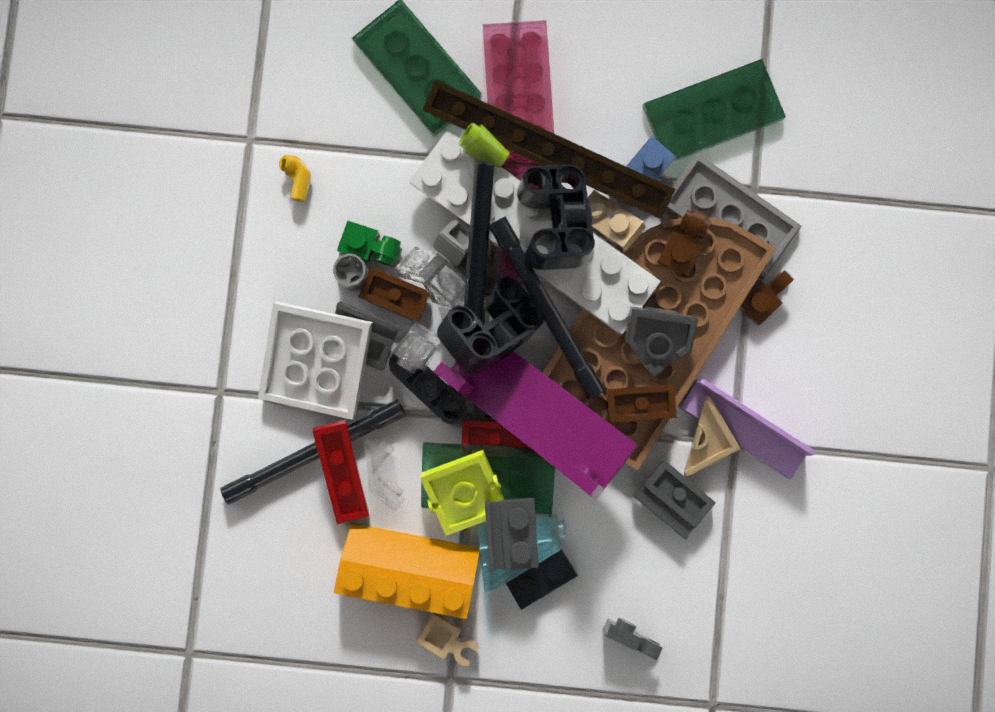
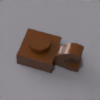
(763, 299)

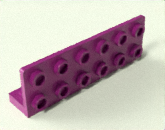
(546, 419)

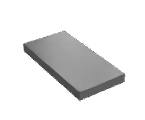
(722, 197)

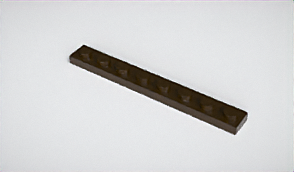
(550, 149)

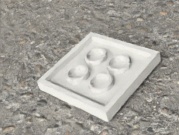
(314, 360)

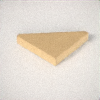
(711, 440)

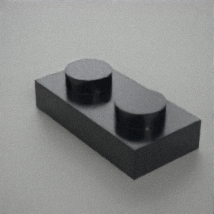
(541, 581)

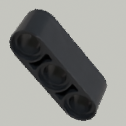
(438, 400)

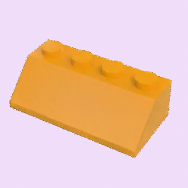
(407, 570)

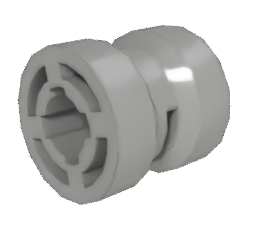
(346, 269)

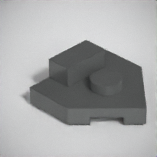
(659, 336)

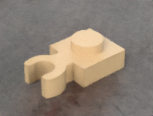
(441, 637)

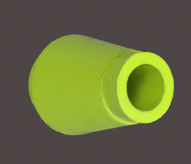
(483, 145)

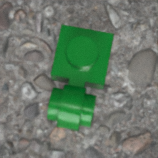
(362, 242)

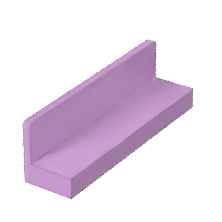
(750, 429)

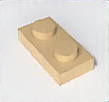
(614, 222)

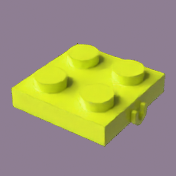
(460, 491)

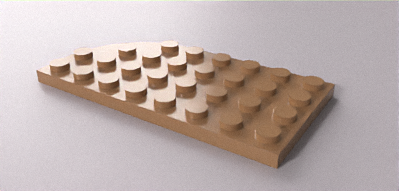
(711, 292)

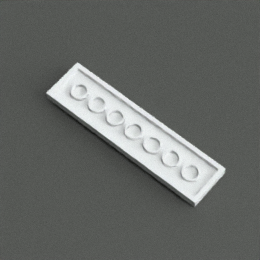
(602, 285)

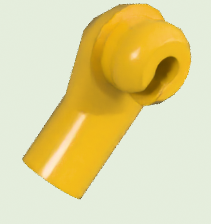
(299, 174)

